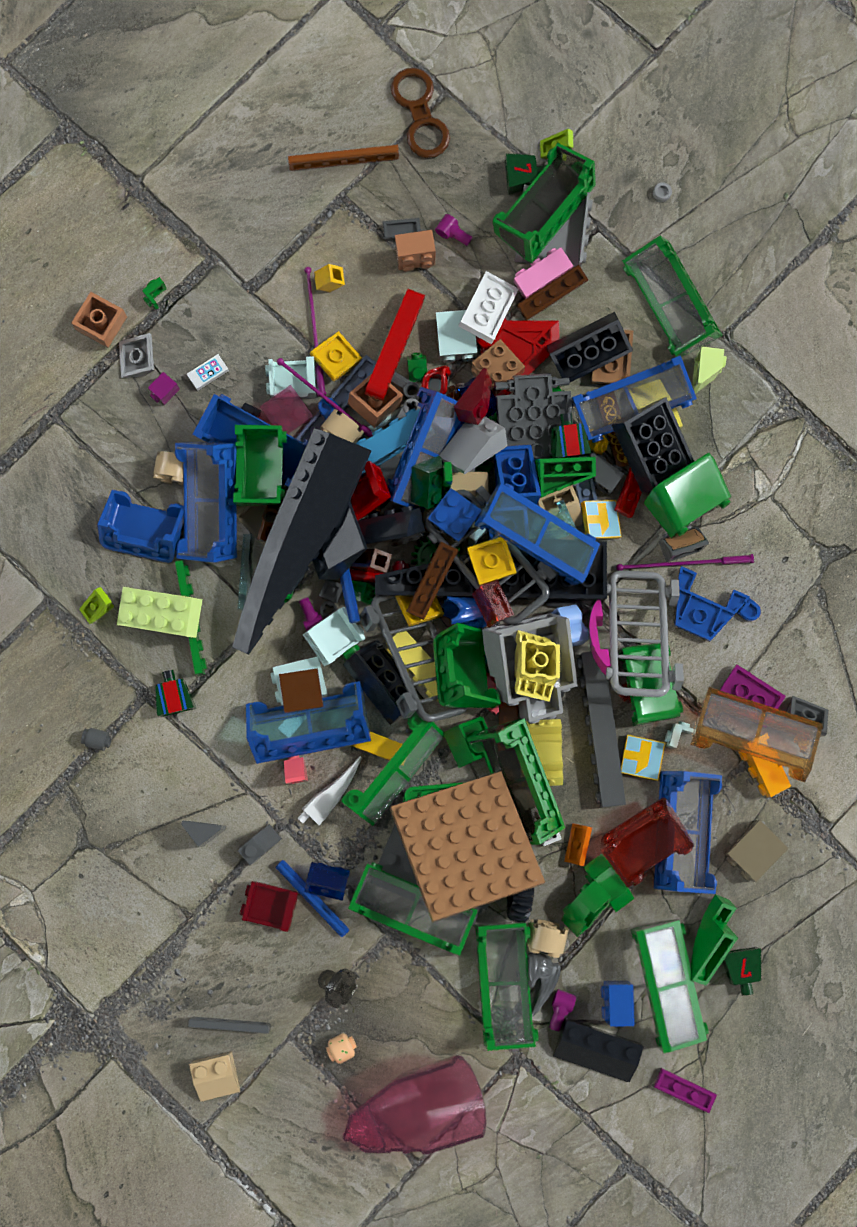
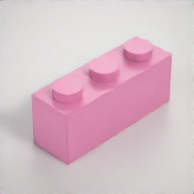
(542, 272)

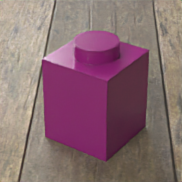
(163, 388)

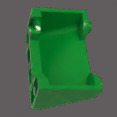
(259, 465)
(688, 495)
(462, 669)
(649, 708)

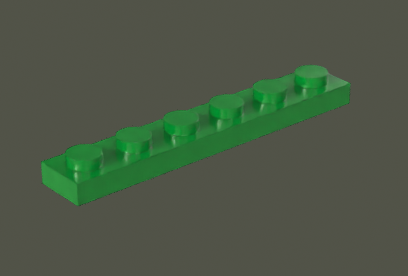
(196, 645)

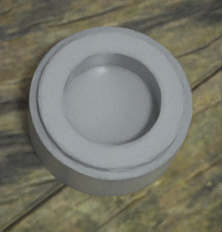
(662, 192)

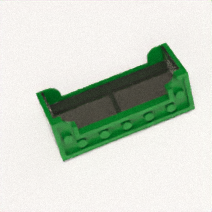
(546, 202)
(512, 751)

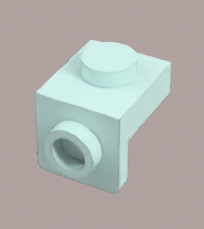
(673, 736)

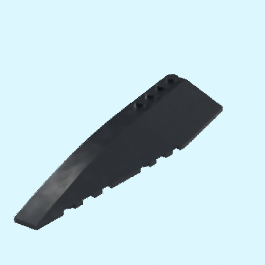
(302, 525)
(455, 583)

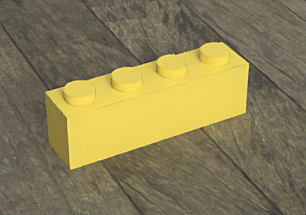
(415, 655)

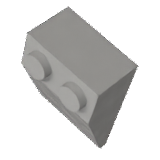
(474, 445)

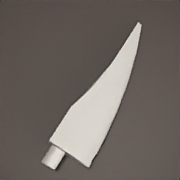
(324, 802)

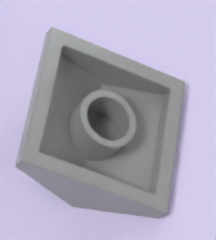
(136, 356)

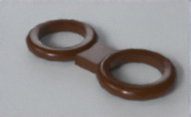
(420, 112)

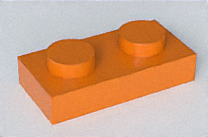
(578, 844)

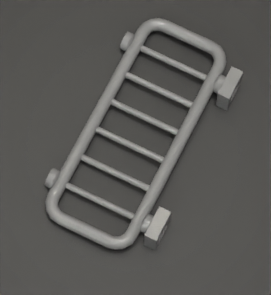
(672, 593)

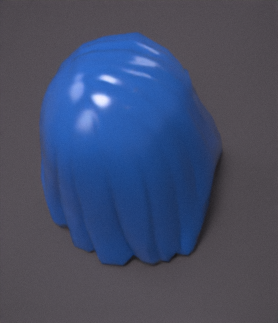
(463, 611)

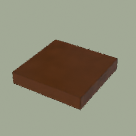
(301, 690)

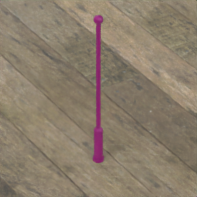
(319, 371)
(366, 430)
(724, 560)

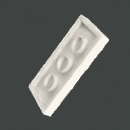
(488, 307)

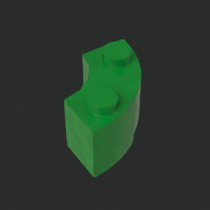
(605, 875)
(585, 908)

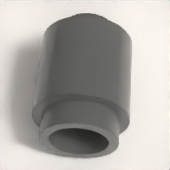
(96, 739)

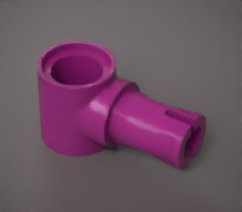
(449, 227)
(311, 617)
(562, 1004)

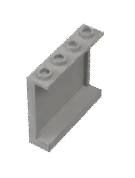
(571, 235)

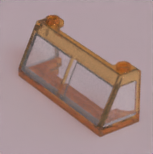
(757, 731)

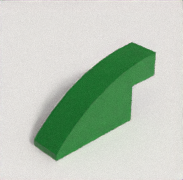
(712, 940)

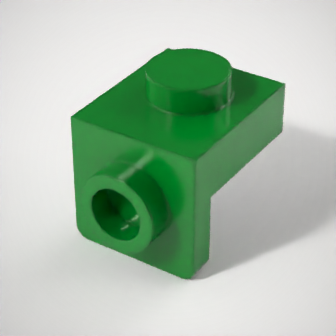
(153, 289)
(416, 367)

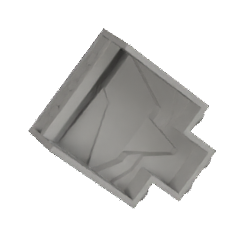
(500, 656)

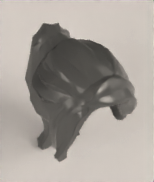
(545, 975)

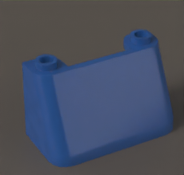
(139, 528)

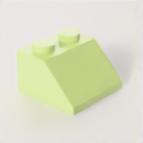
(707, 366)

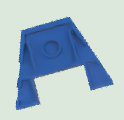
(702, 615)

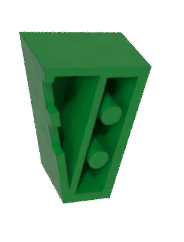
(563, 472)

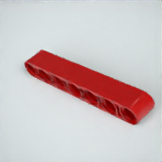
(394, 345)

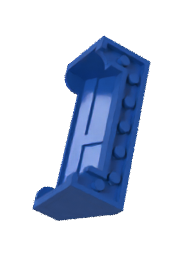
(219, 423)

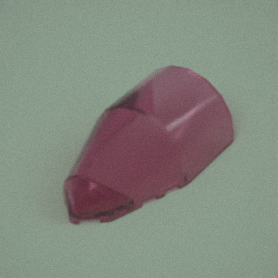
(421, 1111)

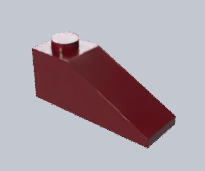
(475, 401)

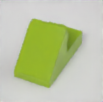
(564, 137)
(96, 605)

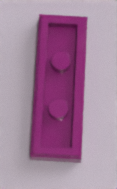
(685, 1090)

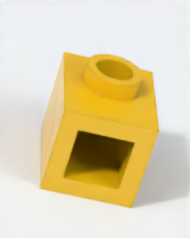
(329, 278)

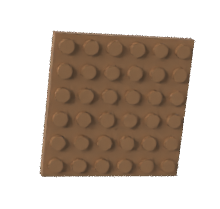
(466, 846)

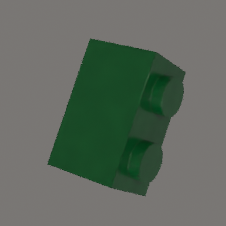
(427, 483)

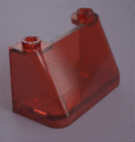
(645, 841)

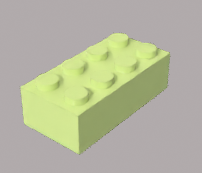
(159, 612)

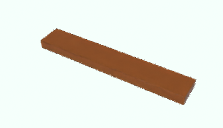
(343, 157)

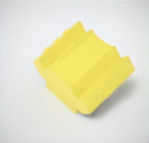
(536, 665)
(548, 743)

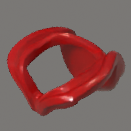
(438, 373)

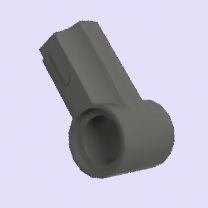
(404, 386)

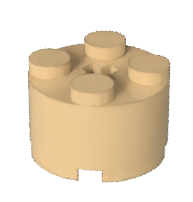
(342, 427)
(168, 468)
(547, 937)

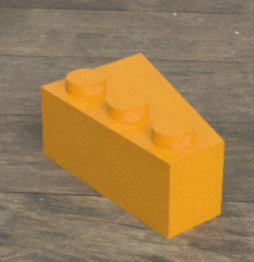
(769, 775)

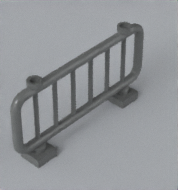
(544, 571)
(408, 702)

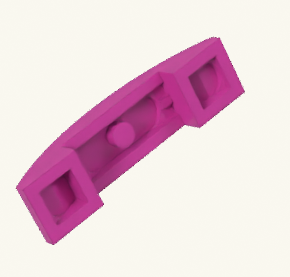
(600, 656)

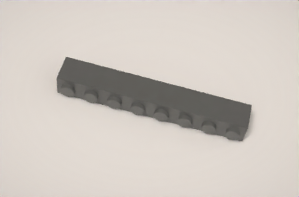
(602, 733)

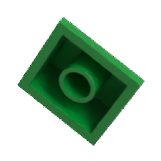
(458, 744)

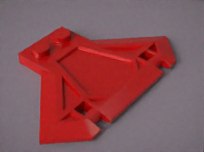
(523, 340)

